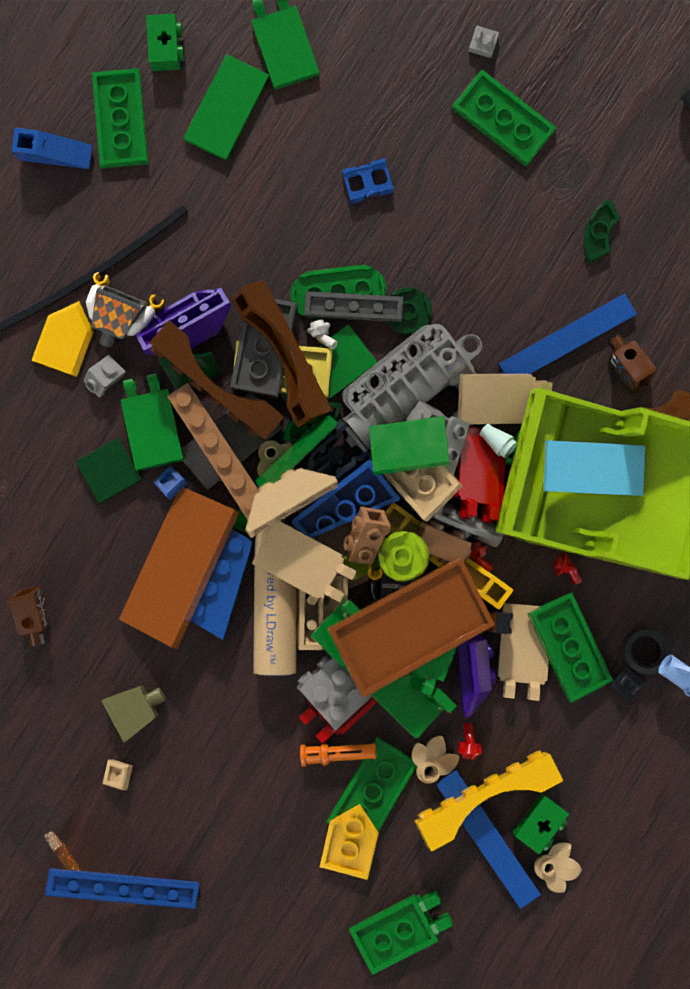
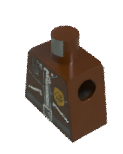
(30, 604)

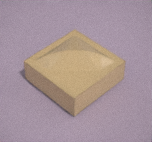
(117, 774)

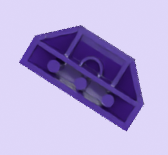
(197, 315)
(474, 672)

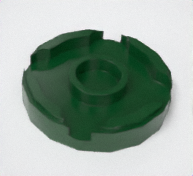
(415, 311)

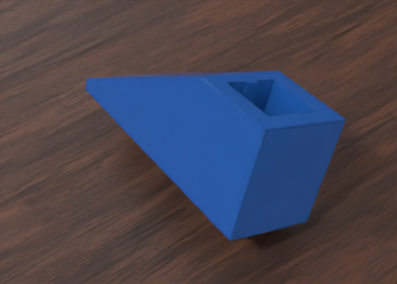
(50, 149)

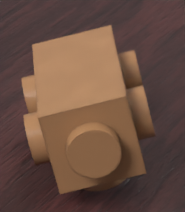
(366, 535)
(444, 543)

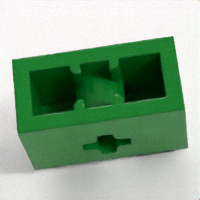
(162, 28)
(545, 811)

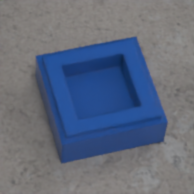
(170, 482)

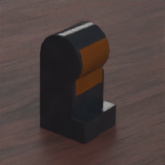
(501, 620)

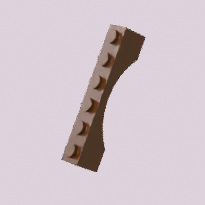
(259, 309)
(175, 346)

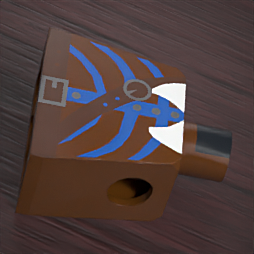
(631, 364)

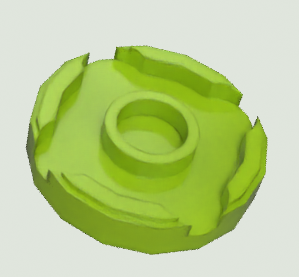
(404, 556)

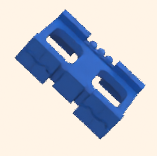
(369, 187)

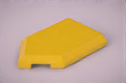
(64, 340)
(350, 844)

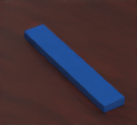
(569, 337)
(492, 844)
(121, 888)

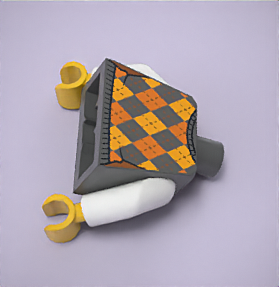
(117, 312)

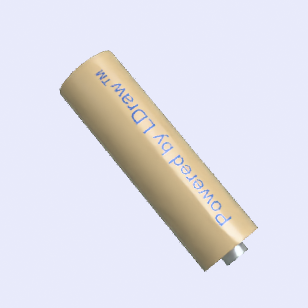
(274, 621)

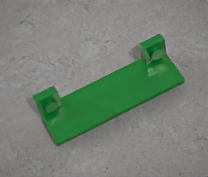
(404, 703)

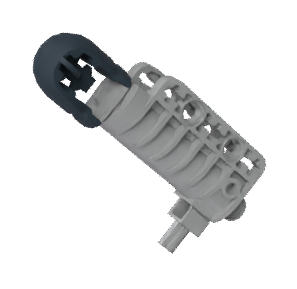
(395, 395)

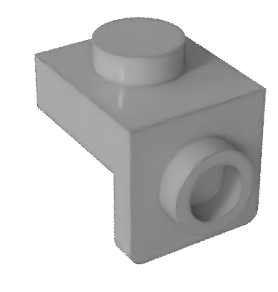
(103, 375)

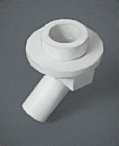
(320, 331)

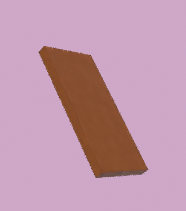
(179, 567)
(410, 627)

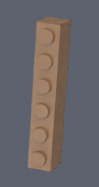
(215, 447)

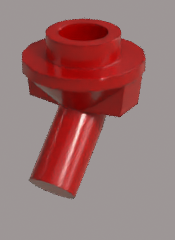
(477, 552)
(563, 565)
(469, 748)

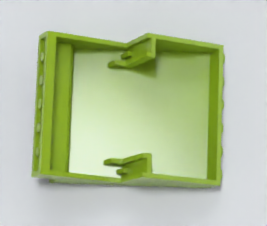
(621, 529)

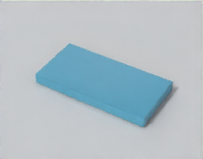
(594, 468)

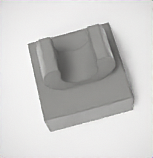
(483, 41)

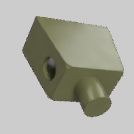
(133, 709)

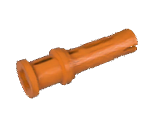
(325, 758)

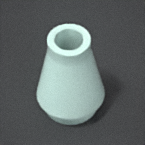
(499, 441)

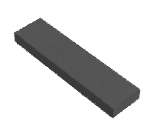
(353, 306)

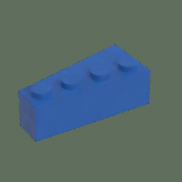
(344, 502)
(224, 585)

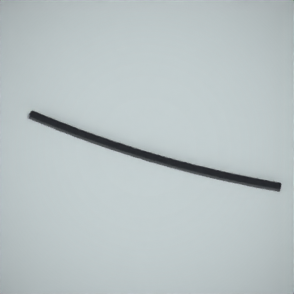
(86, 278)

